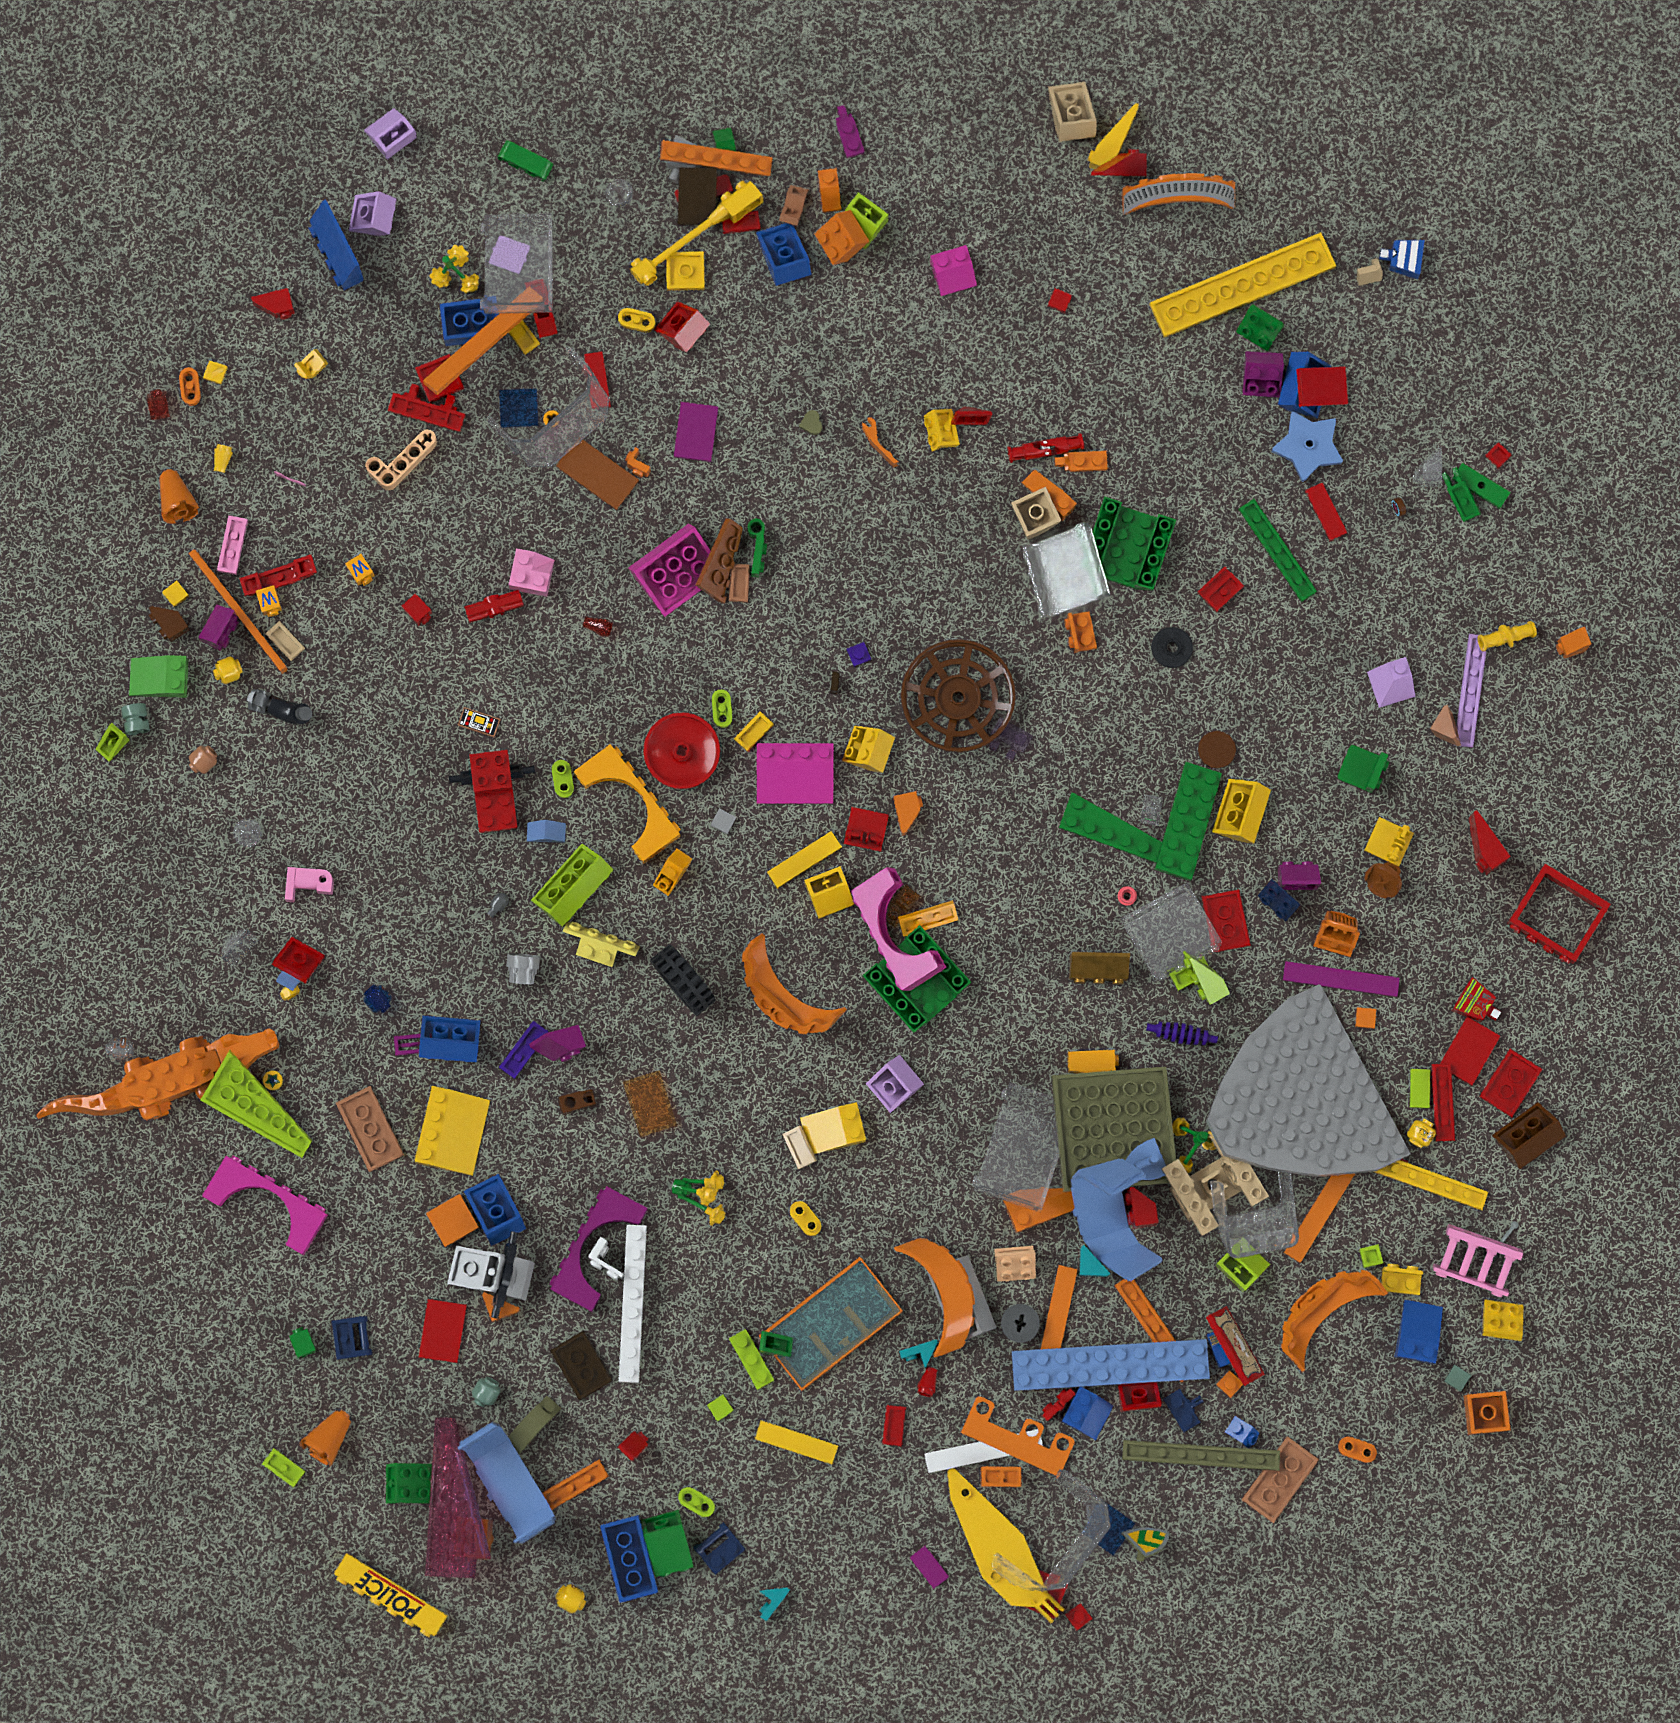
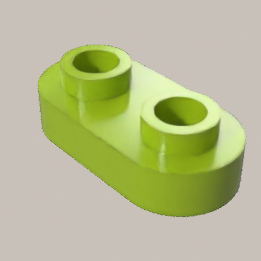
(721, 709)
(562, 778)
(696, 1502)

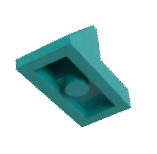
(925, 1351)
(776, 1597)

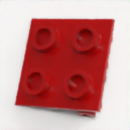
(866, 829)

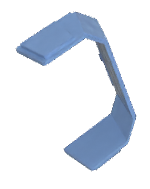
(1104, 1218)
(508, 1482)

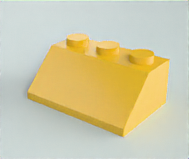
(1241, 810)

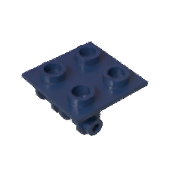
(1278, 900)

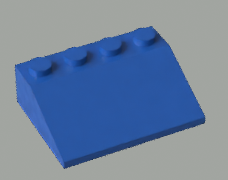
(335, 246)

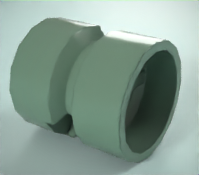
(135, 719)

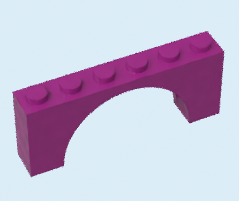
(610, 1208)

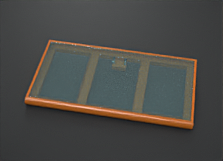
(834, 1322)

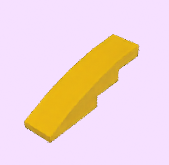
(796, 1442)

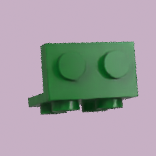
(1363, 768)

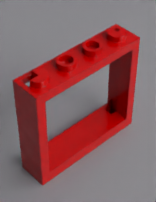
(1576, 889)

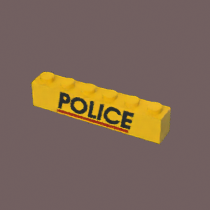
(391, 1595)

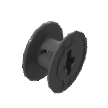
(1030, 1320)

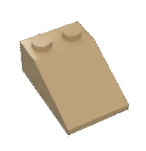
(1072, 112)

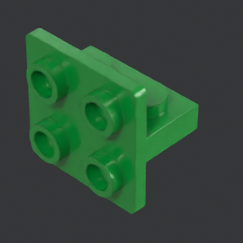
(1260, 327)

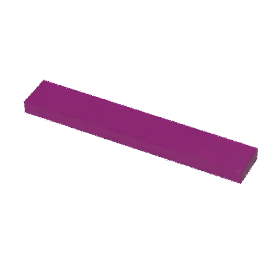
(1341, 979)

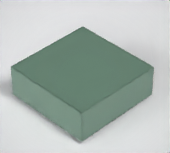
(1457, 1378)

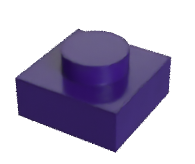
(858, 654)

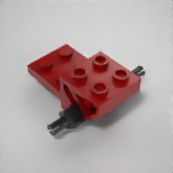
(493, 789)

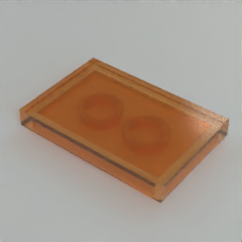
(649, 1103)

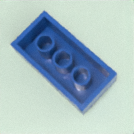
(629, 1559)

